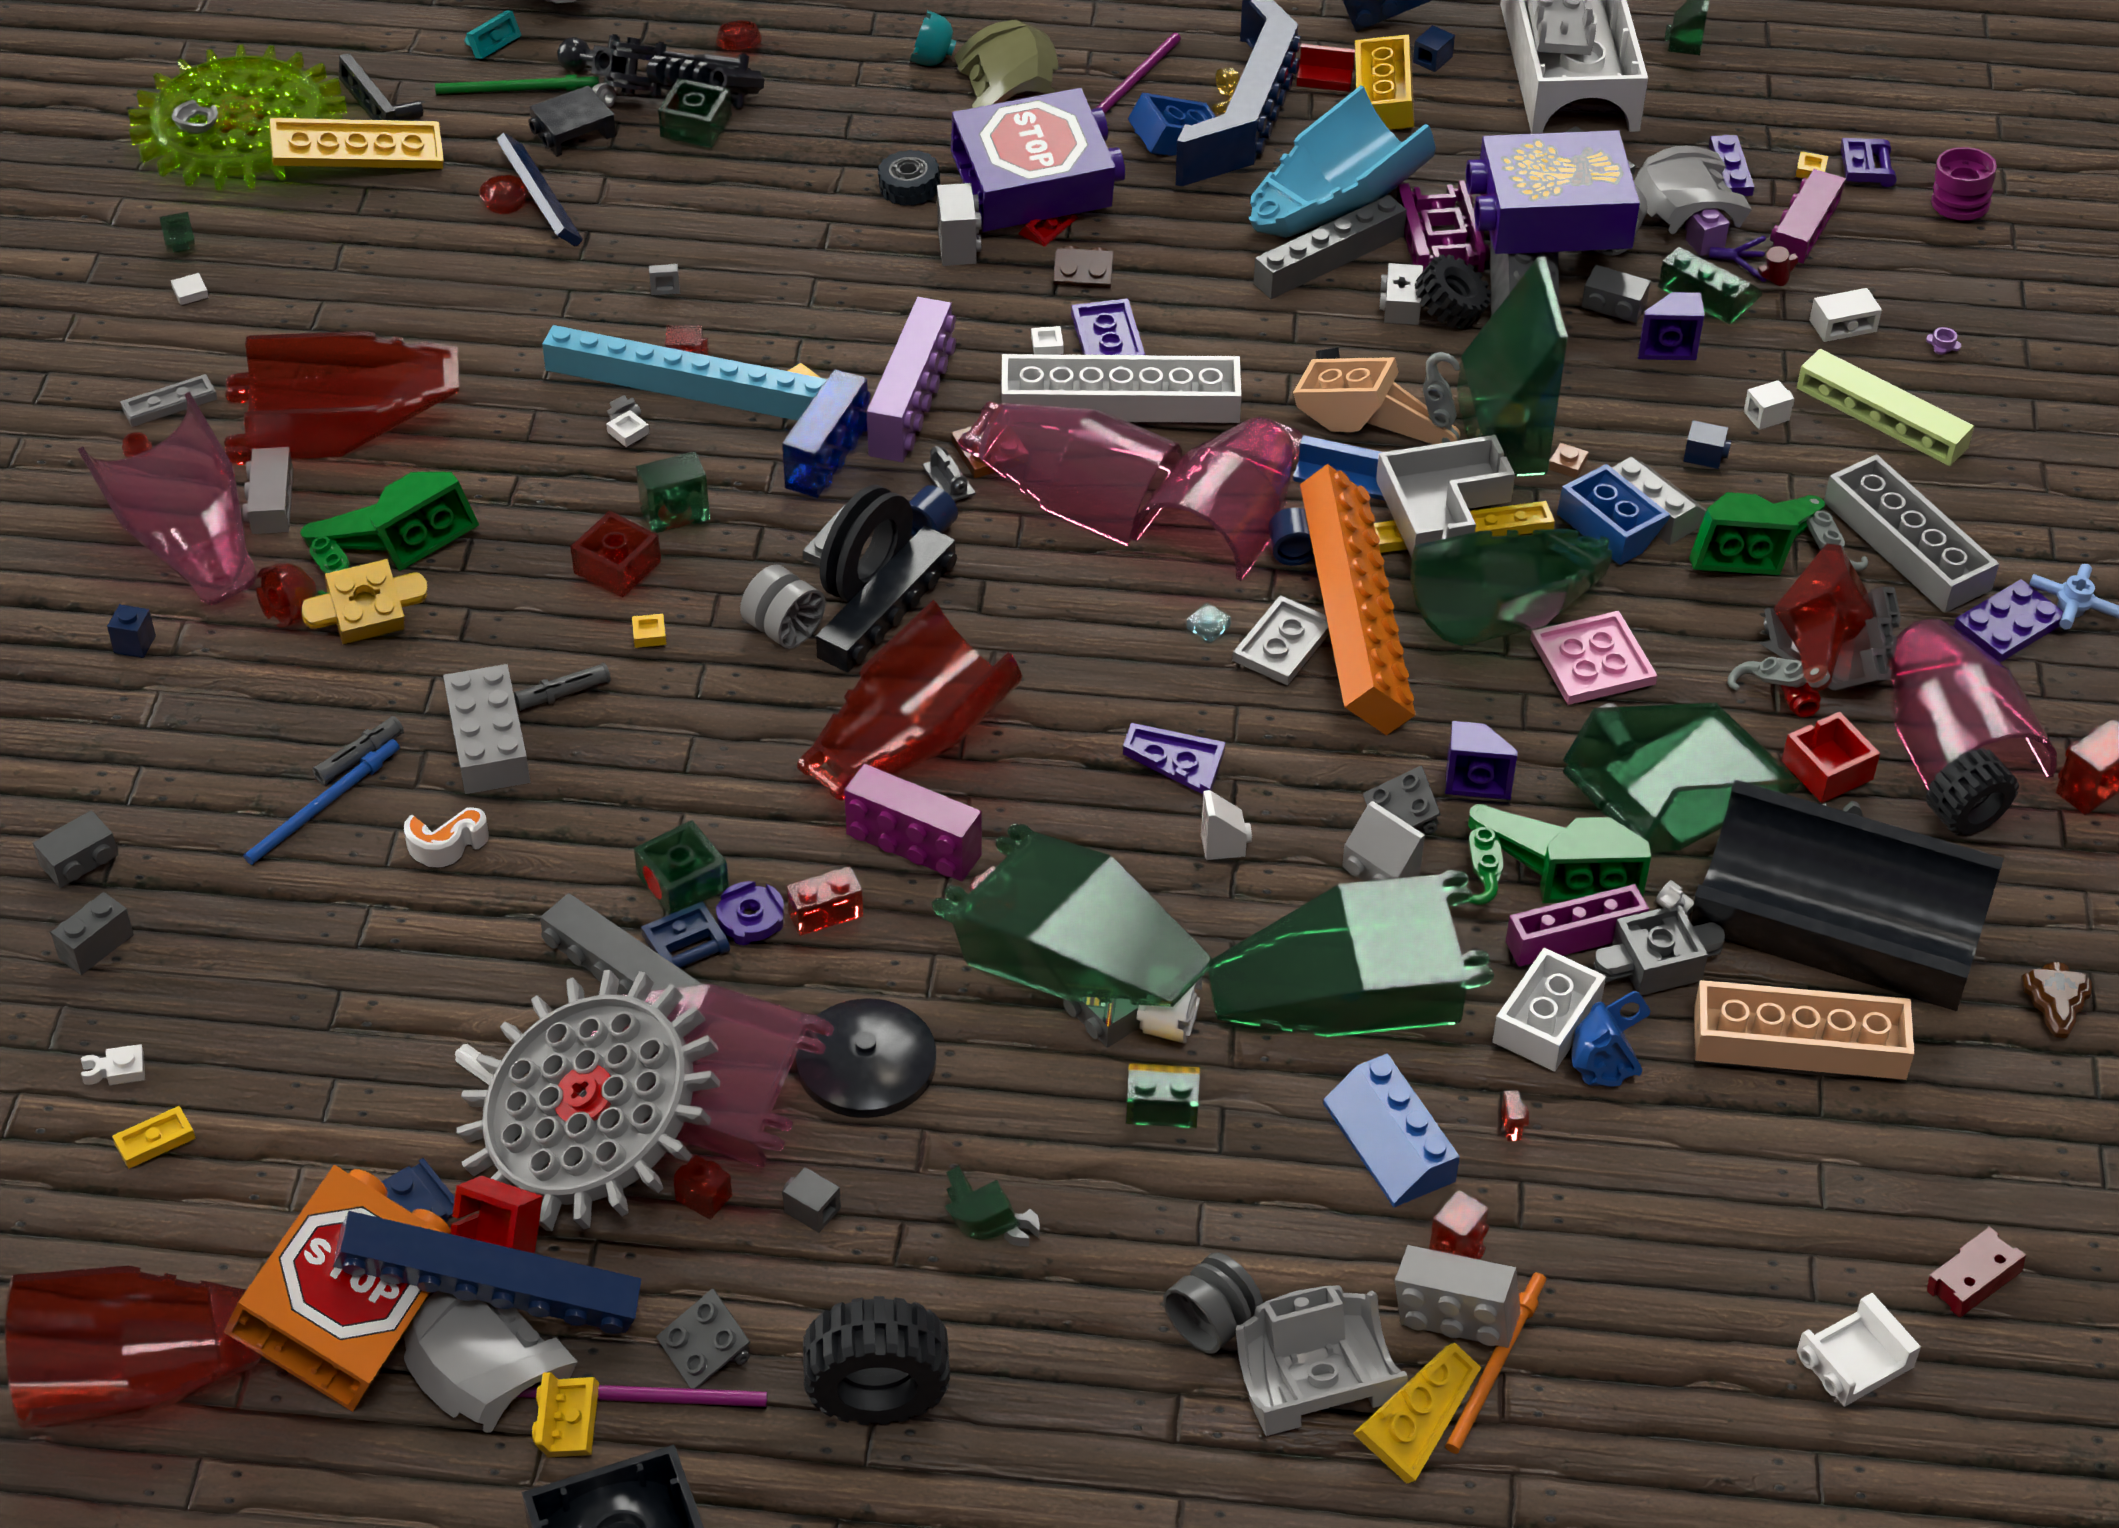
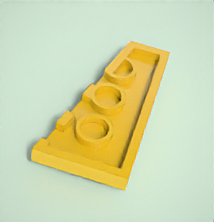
(1416, 1416)

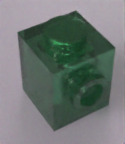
(177, 231)

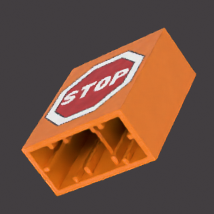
(316, 1317)

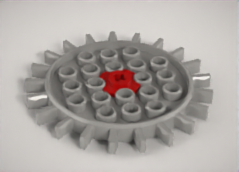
(589, 1098)

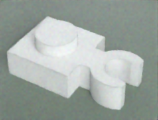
(118, 1066)

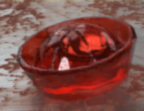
(738, 35)
(503, 194)

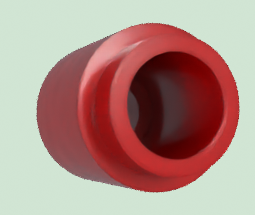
(1802, 700)

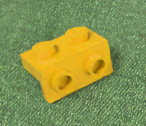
(565, 1415)

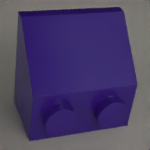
(1672, 328)
(1479, 762)

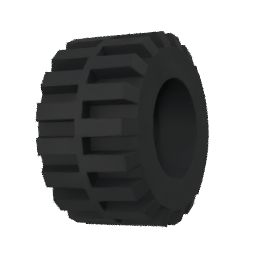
(1972, 792)

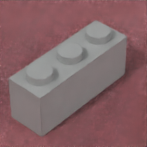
(269, 490)

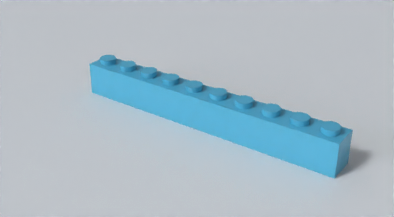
(679, 373)

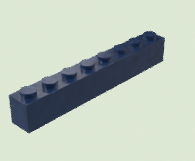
(486, 1273)

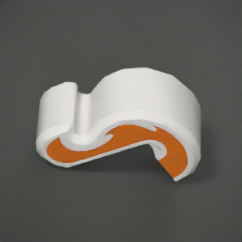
(448, 841)

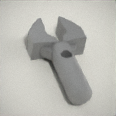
(1027, 1220)

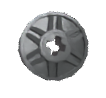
(1212, 1302)

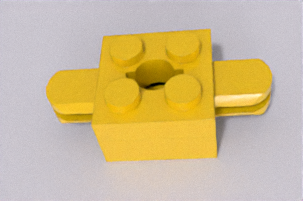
(364, 601)

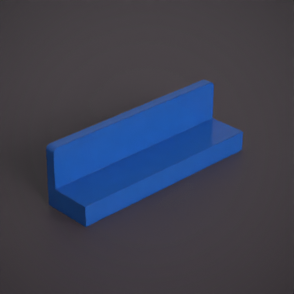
(1356, 462)

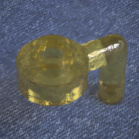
(1226, 81)

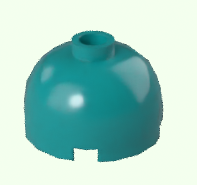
(933, 40)

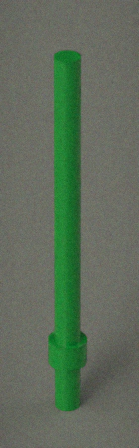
(569, 83)

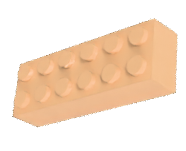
(1803, 1029)

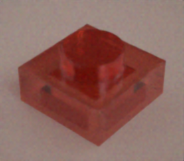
(1514, 1115)

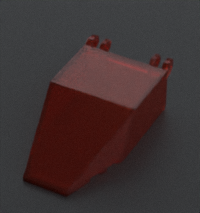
(334, 390)

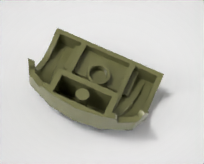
(1007, 61)

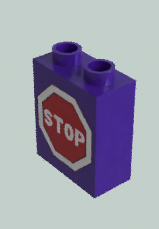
(1036, 158)

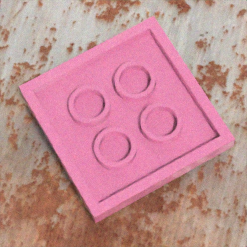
(1593, 657)

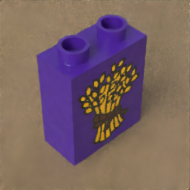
(1554, 192)

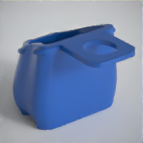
(1601, 1046)

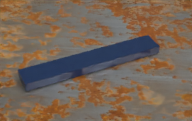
(539, 190)

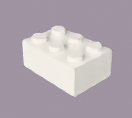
(1547, 1008)

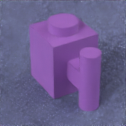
(1706, 230)

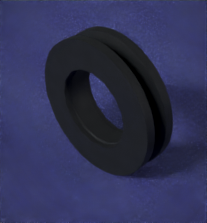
(866, 511)

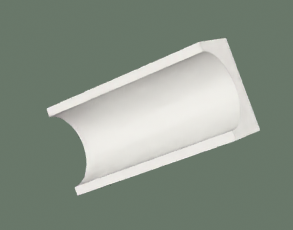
(1554, 79)

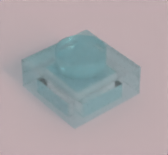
(1208, 622)

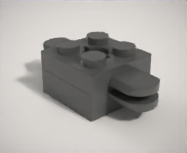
(1659, 950)

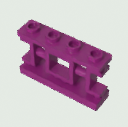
(1438, 211)

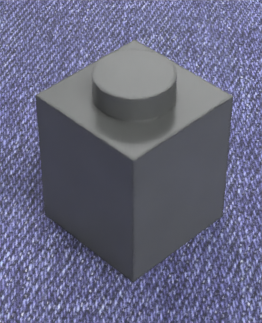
(811, 1199)

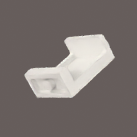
(1859, 1351)

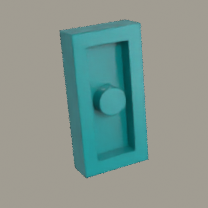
(493, 34)

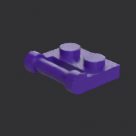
(1859, 161)

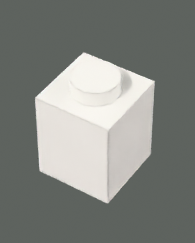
(1768, 404)

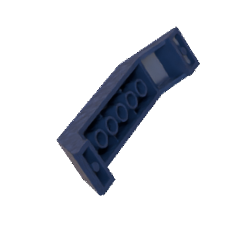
(1241, 133)

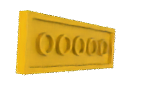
(356, 143)

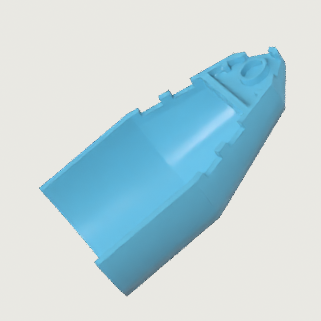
(1337, 169)

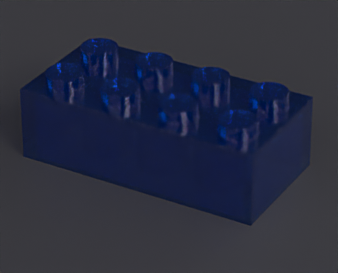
(826, 433)

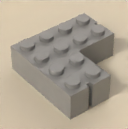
(1439, 483)

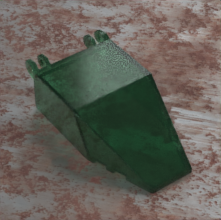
(1072, 926)
(1355, 961)

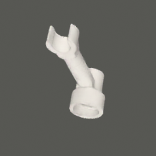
(1673, 895)

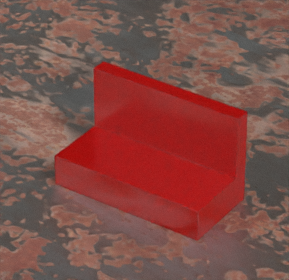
(1326, 67)

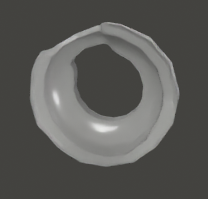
(189, 110)

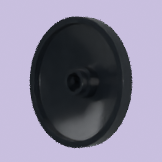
(871, 1062)

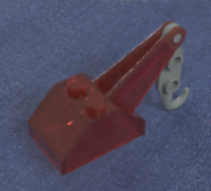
(1819, 615)

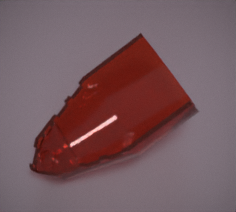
(115, 1344)

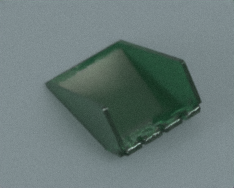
(1515, 373)
(1668, 769)

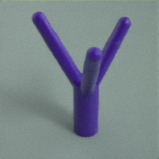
(1735, 254)

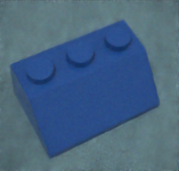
(1612, 508)

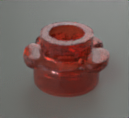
(135, 444)

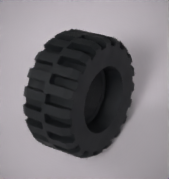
(876, 1360)

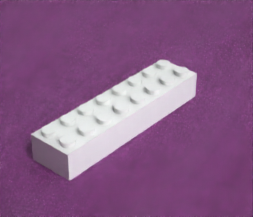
(1129, 385)

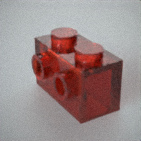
(824, 900)
(1460, 1227)

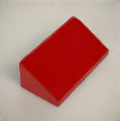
(1046, 230)

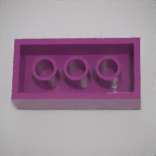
(913, 822)

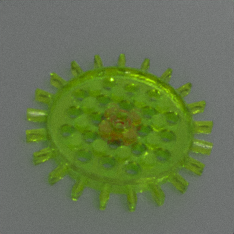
(246, 97)

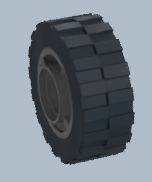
(908, 177)

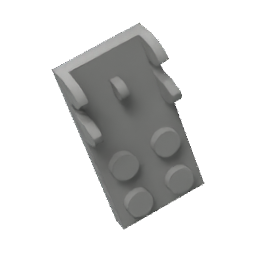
(1562, 26)

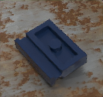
(420, 1189)

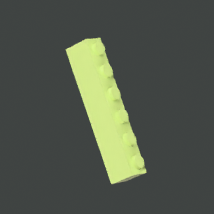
(1885, 407)

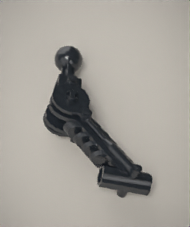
(620, 63)

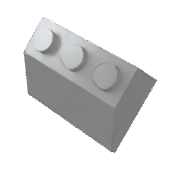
(1684, 512)

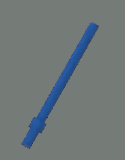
(368, 765)

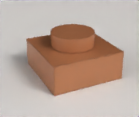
(1568, 460)

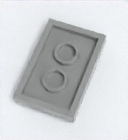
(1282, 640)

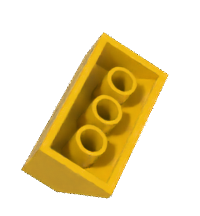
(1386, 75)

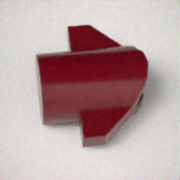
(1778, 265)

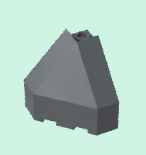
(1860, 659)

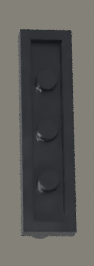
(371, 97)

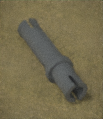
(548, 691)
(351, 754)

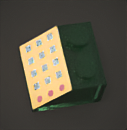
(1162, 1095)

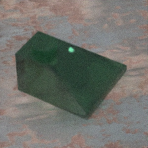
(1688, 27)

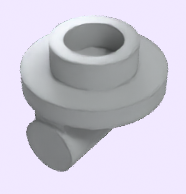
(621, 406)

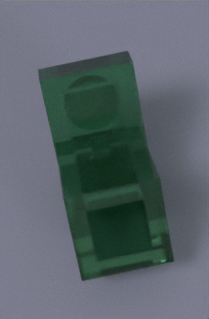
(980, 1212)

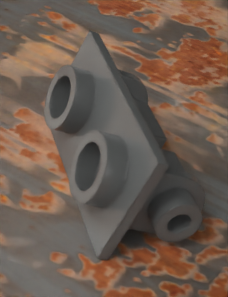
(947, 474)

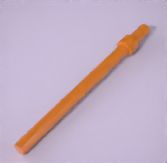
(1528, 1306)

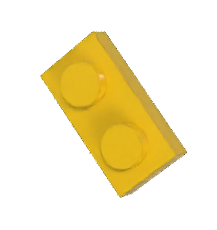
(153, 1137)

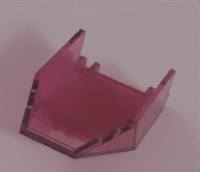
(751, 1062)

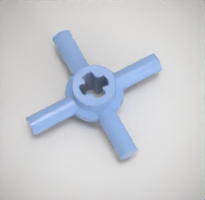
(2075, 596)

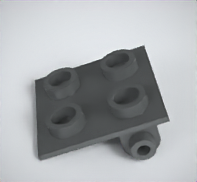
(1408, 799)
(704, 1340)

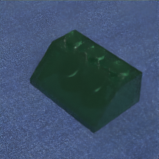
(1721, 292)

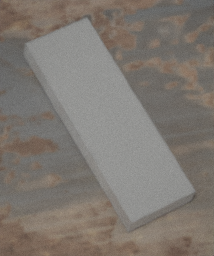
(167, 400)

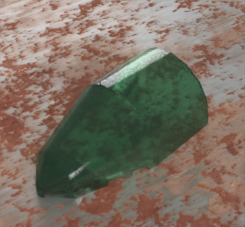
(1503, 585)

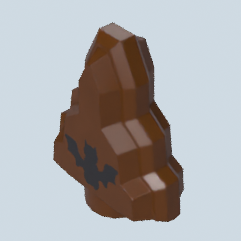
(2058, 995)

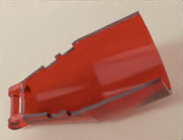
(910, 703)

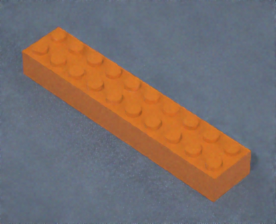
(1357, 600)

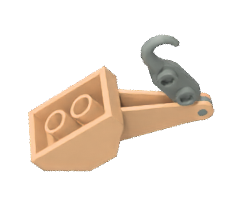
(1360, 391)

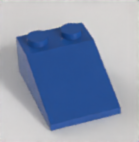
(1162, 118)

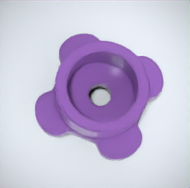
(1943, 340)

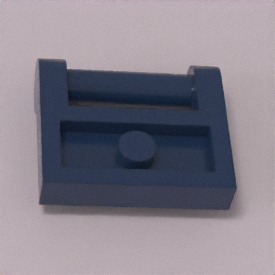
(682, 930)

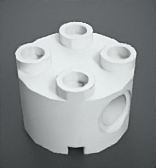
(1171, 1022)

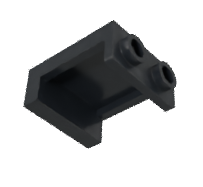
(570, 117)

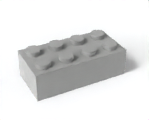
(486, 729)

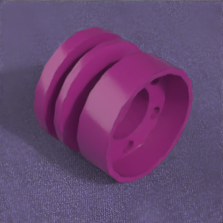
(1963, 183)

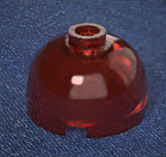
(283, 592)

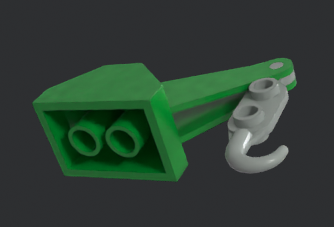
(1755, 535)

